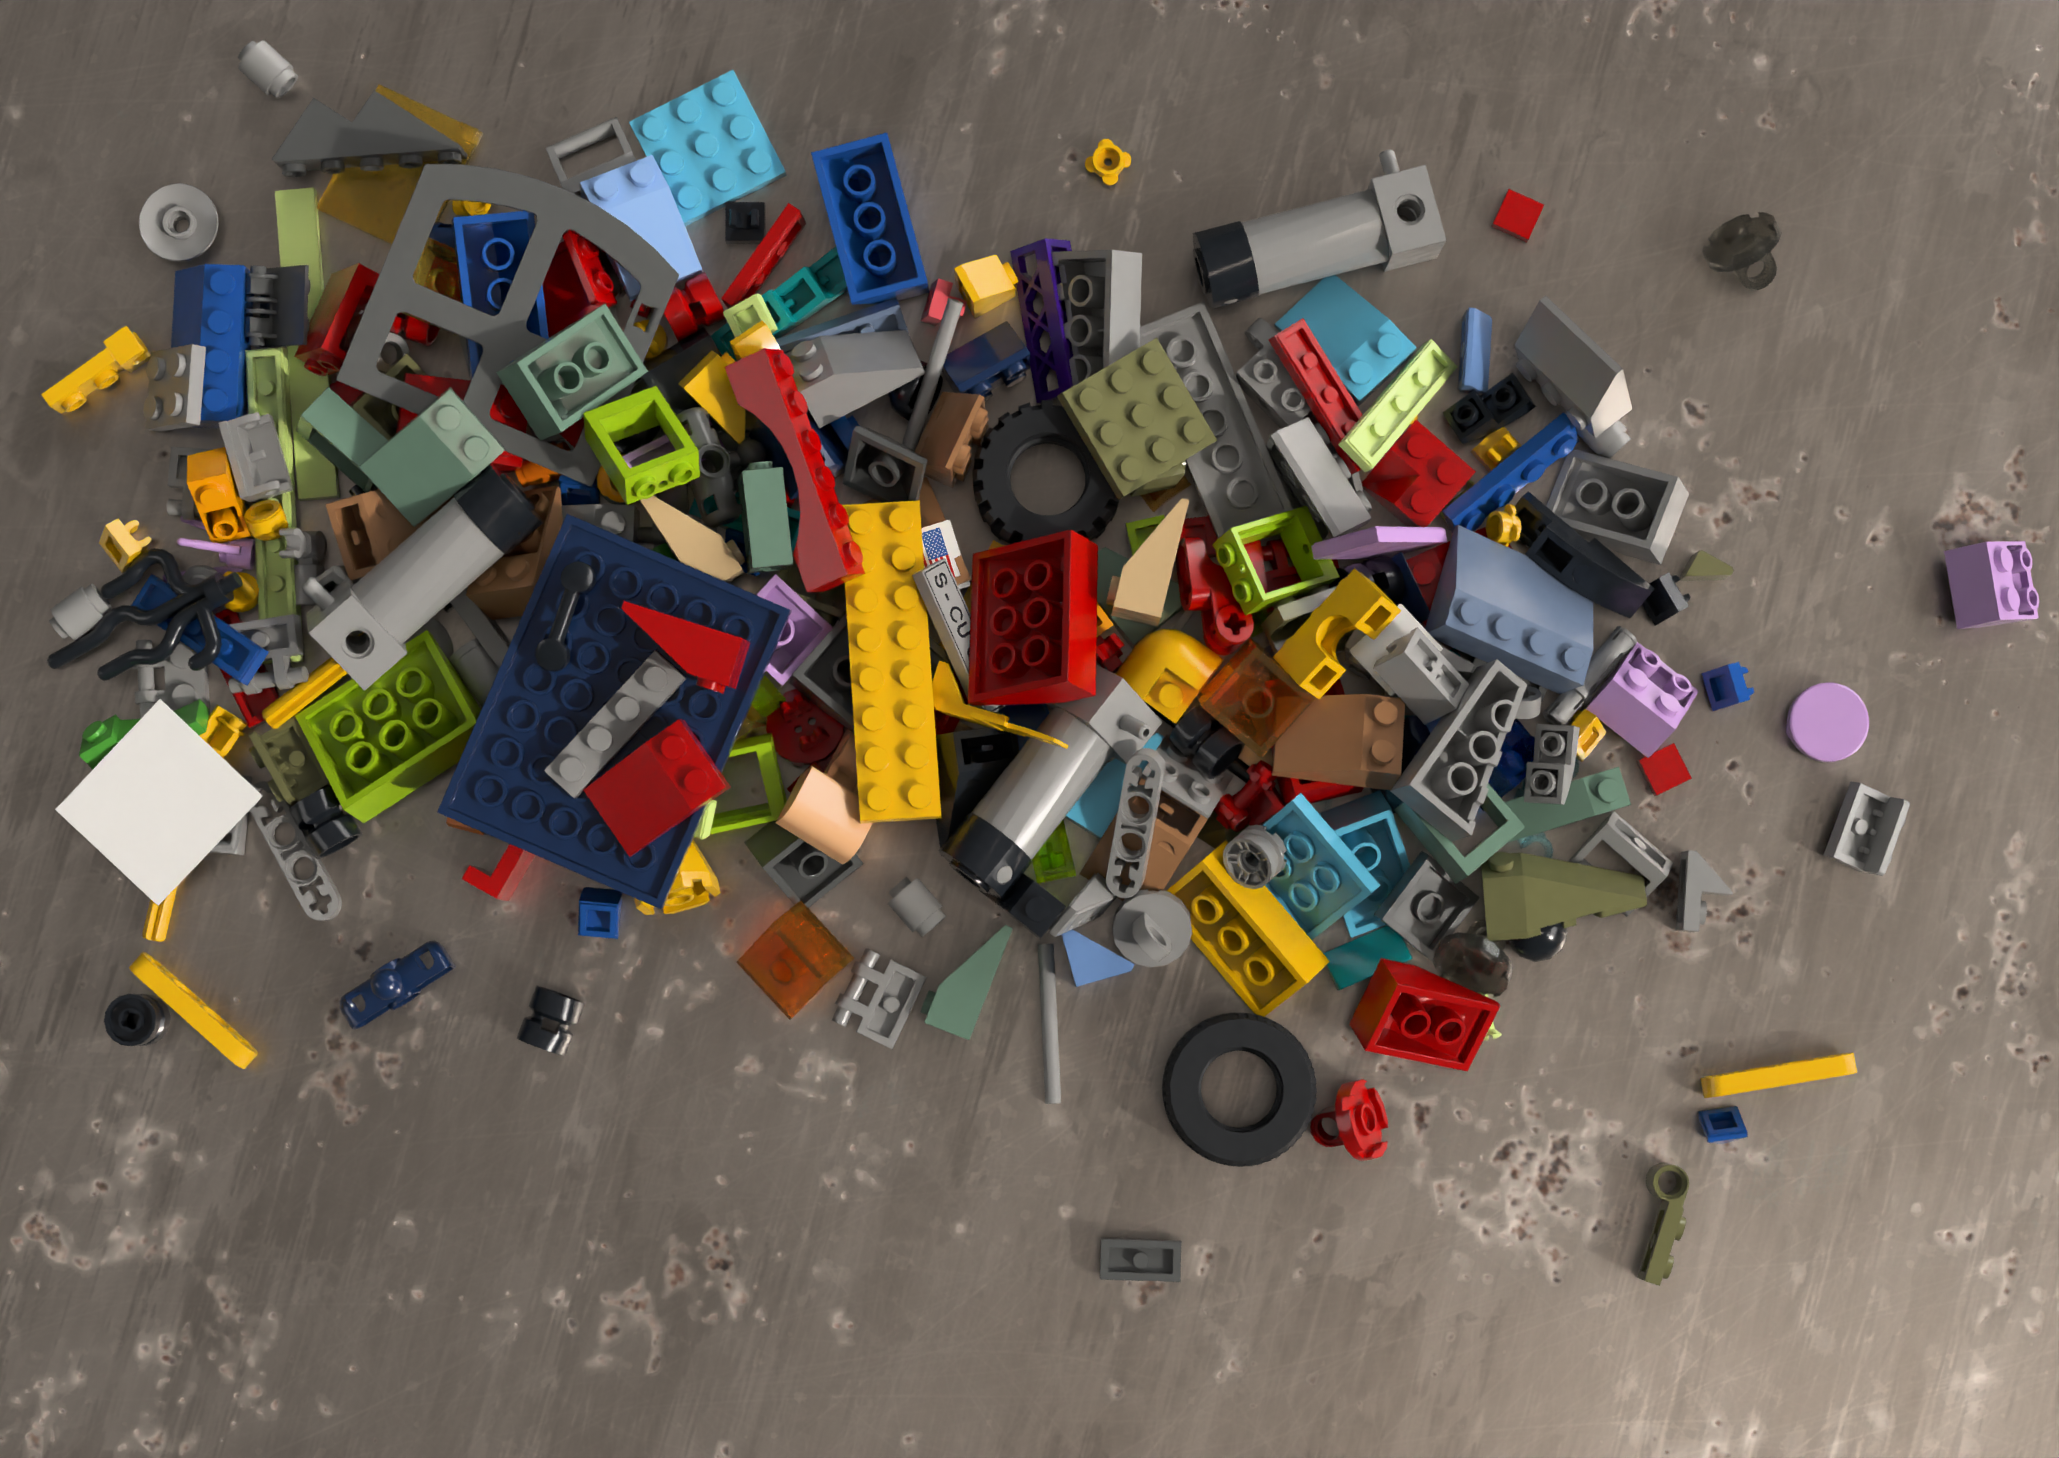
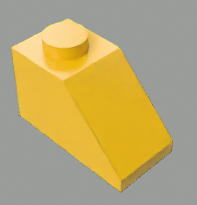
(985, 284)
(712, 391)

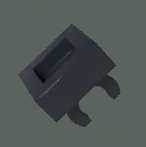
(745, 222)
(1665, 599)

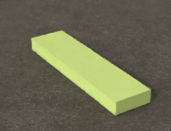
(1397, 405)

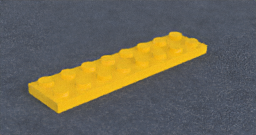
(891, 667)

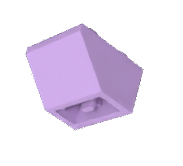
(1991, 584)
(1643, 700)

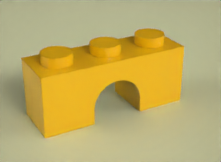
(1311, 651)

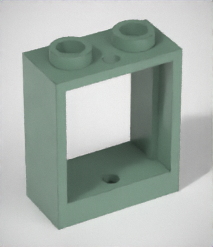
(341, 436)
(764, 518)
(1446, 853)

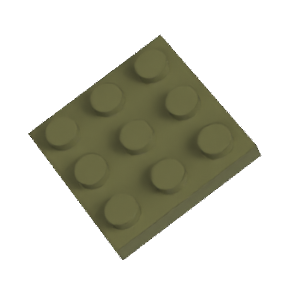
(1137, 418)

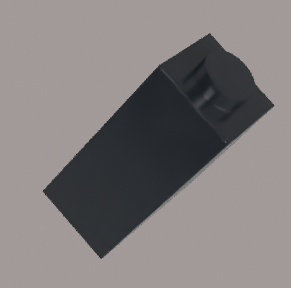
(1030, 905)

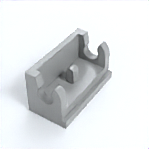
(256, 457)
(1421, 676)

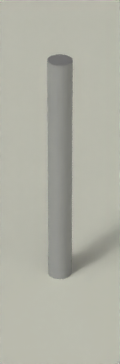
(932, 373)
(1049, 1023)

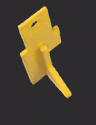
(949, 701)

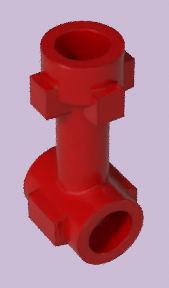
(1232, 810)

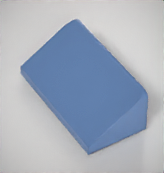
(1474, 351)

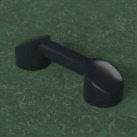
(577, 580)

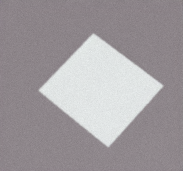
(159, 802)

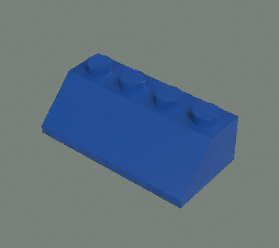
(870, 221)
(487, 260)
(212, 314)

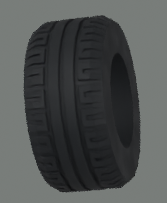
(1294, 1089)

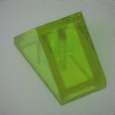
(1054, 858)

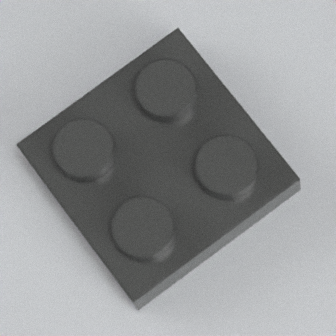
(1426, 905)

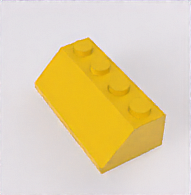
(1247, 935)

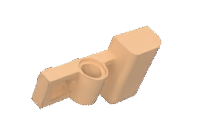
(826, 805)

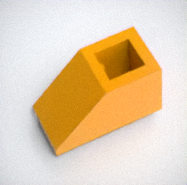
(216, 495)

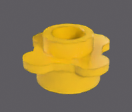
(1108, 150)
(1504, 525)

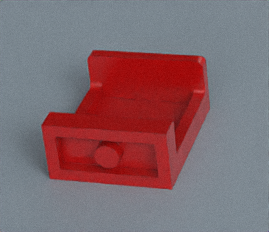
(575, 283)
(332, 317)
(506, 875)

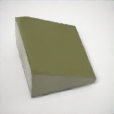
(1705, 567)

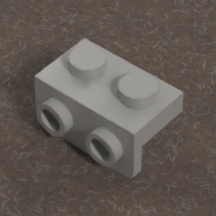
(1866, 829)

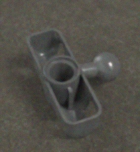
(721, 482)

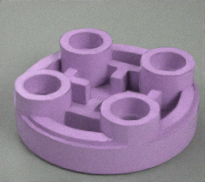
(1827, 722)

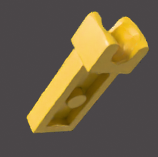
(123, 352)

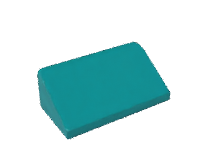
(1360, 957)

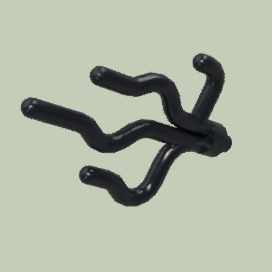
(190, 604)

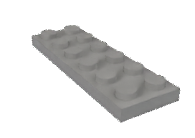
(1236, 471)

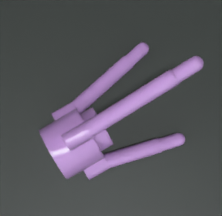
(236, 554)

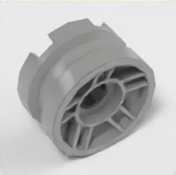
(1254, 857)

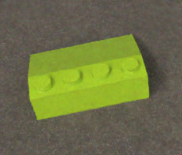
(395, 732)

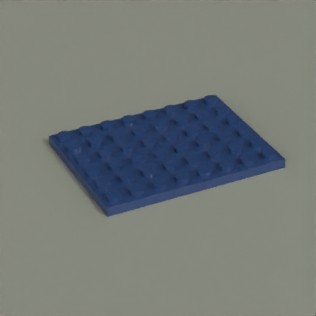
(539, 712)

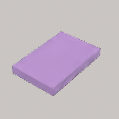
(1379, 542)

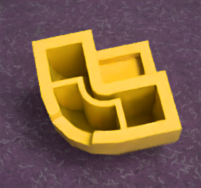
(1169, 670)

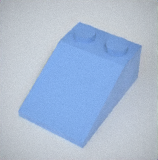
(644, 202)

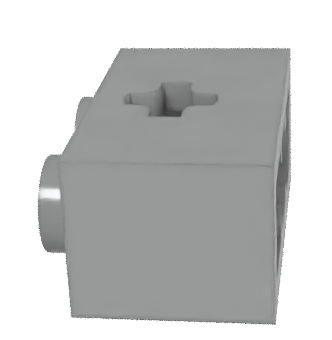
(1273, 389)

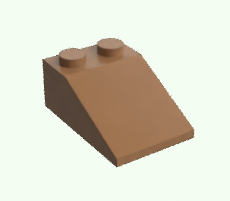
(1344, 742)

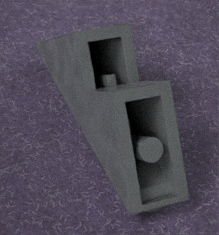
(375, 138)

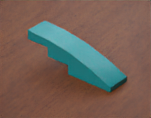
(796, 298)

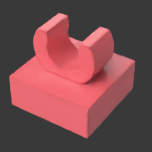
(937, 301)

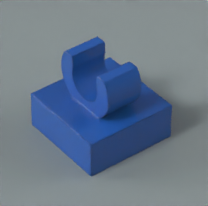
(1726, 686)

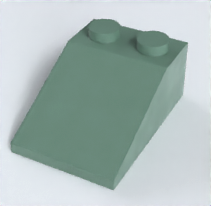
(572, 372)
(432, 457)

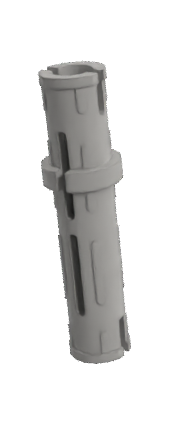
(1599, 668)

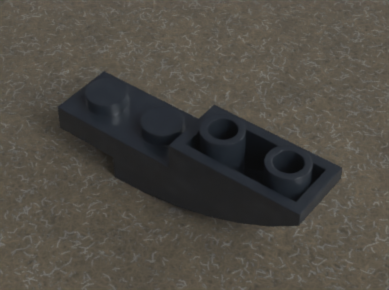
(1577, 563)

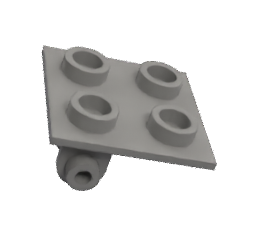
(1187, 782)

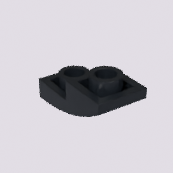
(1486, 413)

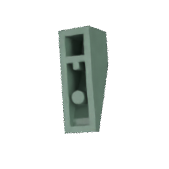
(1585, 799)
(963, 993)

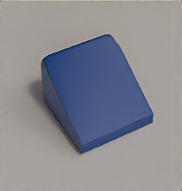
(599, 912)

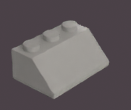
(1572, 369)
(1318, 479)

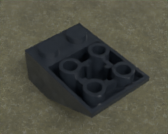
(967, 769)

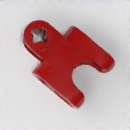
(1208, 590)

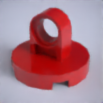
(1359, 1121)

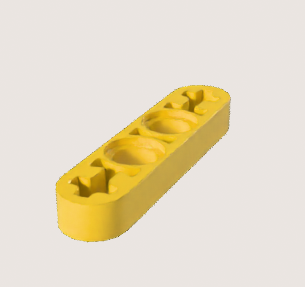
(193, 1010)
(1778, 1075)

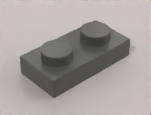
(1140, 1259)

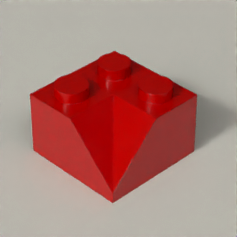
(1417, 477)

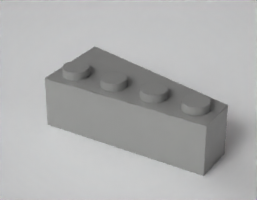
(1100, 305)
(1456, 761)

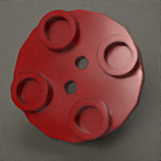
(814, 741)

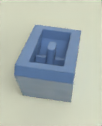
(1092, 961)

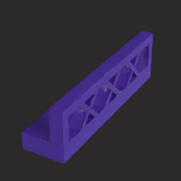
(1050, 319)

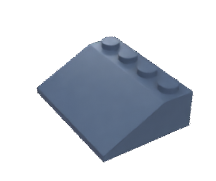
(1511, 611)

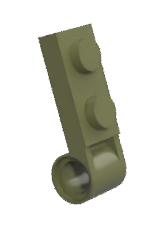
(1668, 1224)

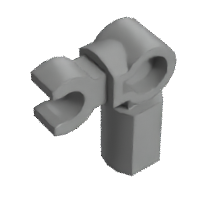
(308, 550)

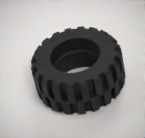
(993, 470)

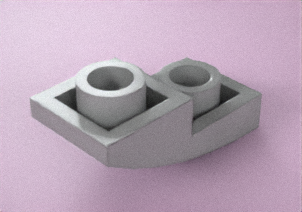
(1553, 764)

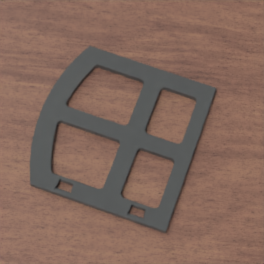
(505, 334)

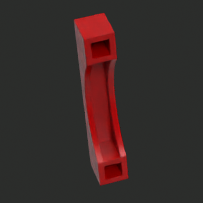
(824, 543)

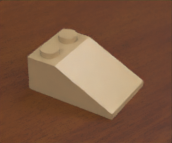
(694, 542)
(1146, 576)

